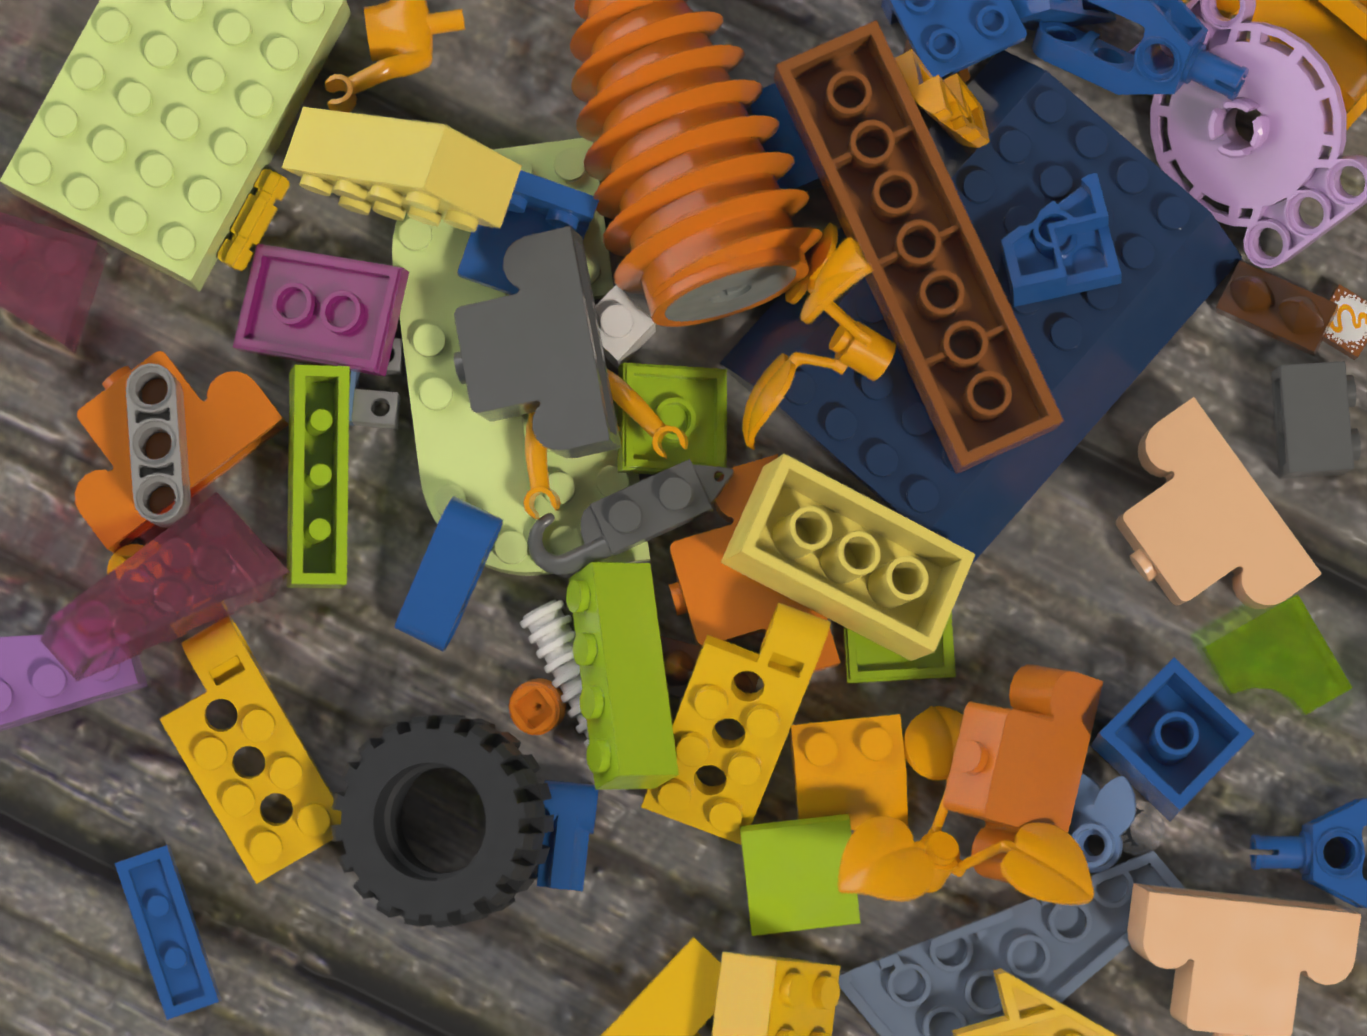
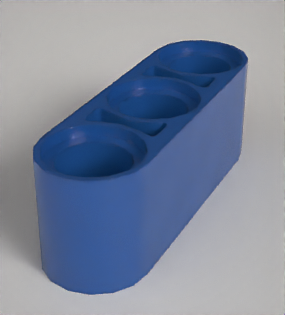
(448, 573)

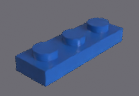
(168, 932)

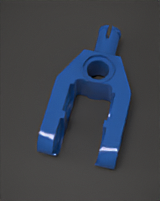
(1150, 68)
(1307, 855)

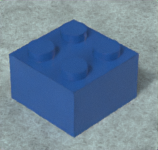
(1172, 739)

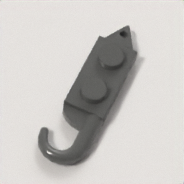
(634, 515)

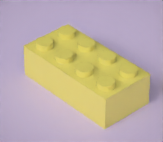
(401, 168)
(848, 558)

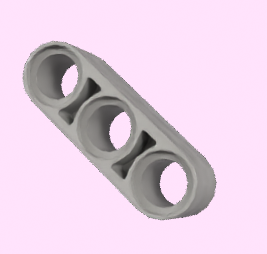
(143, 423)

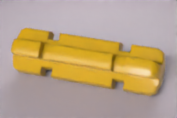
(253, 219)

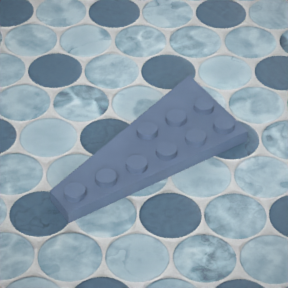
(1046, 944)

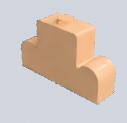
(1209, 519)
(1240, 954)

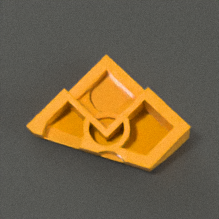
(945, 101)

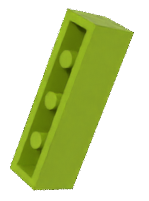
(318, 476)
(622, 676)

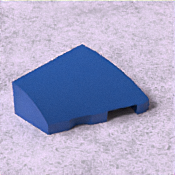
(1062, 249)

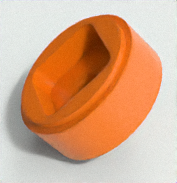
(537, 706)

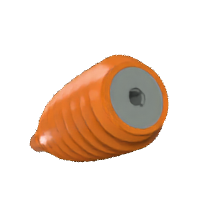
(683, 163)

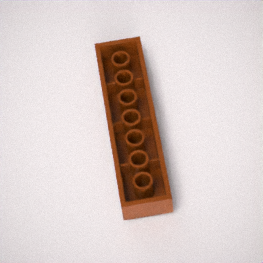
(921, 246)

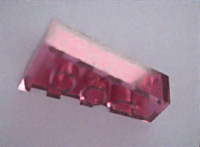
(48, 278)
(173, 584)

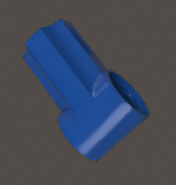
(574, 820)

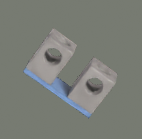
(364, 401)

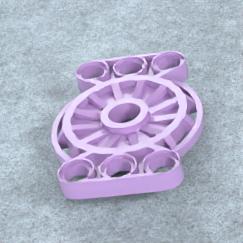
(1288, 142)

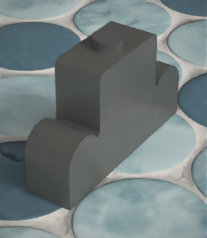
(541, 348)

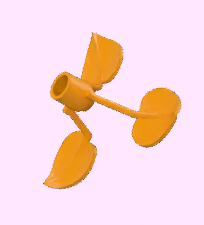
(853, 342)
(891, 866)

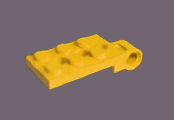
(786, 667)
(232, 673)

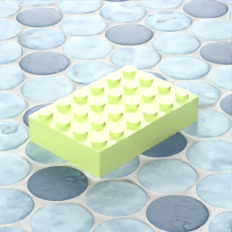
(171, 121)

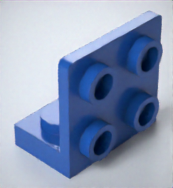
(956, 32)
(534, 208)

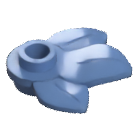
(1102, 813)

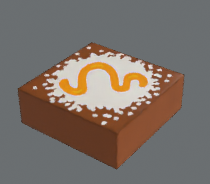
(1349, 325)

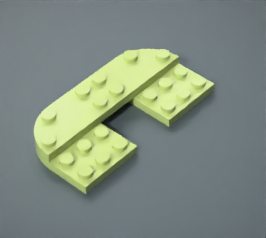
(455, 446)

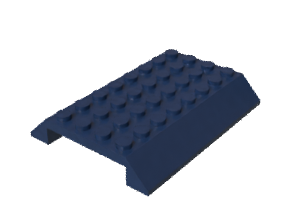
(1083, 342)

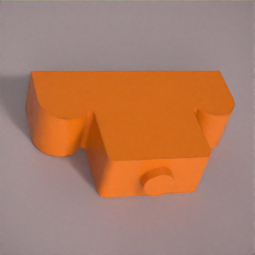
(218, 433)
(718, 597)
(1023, 759)

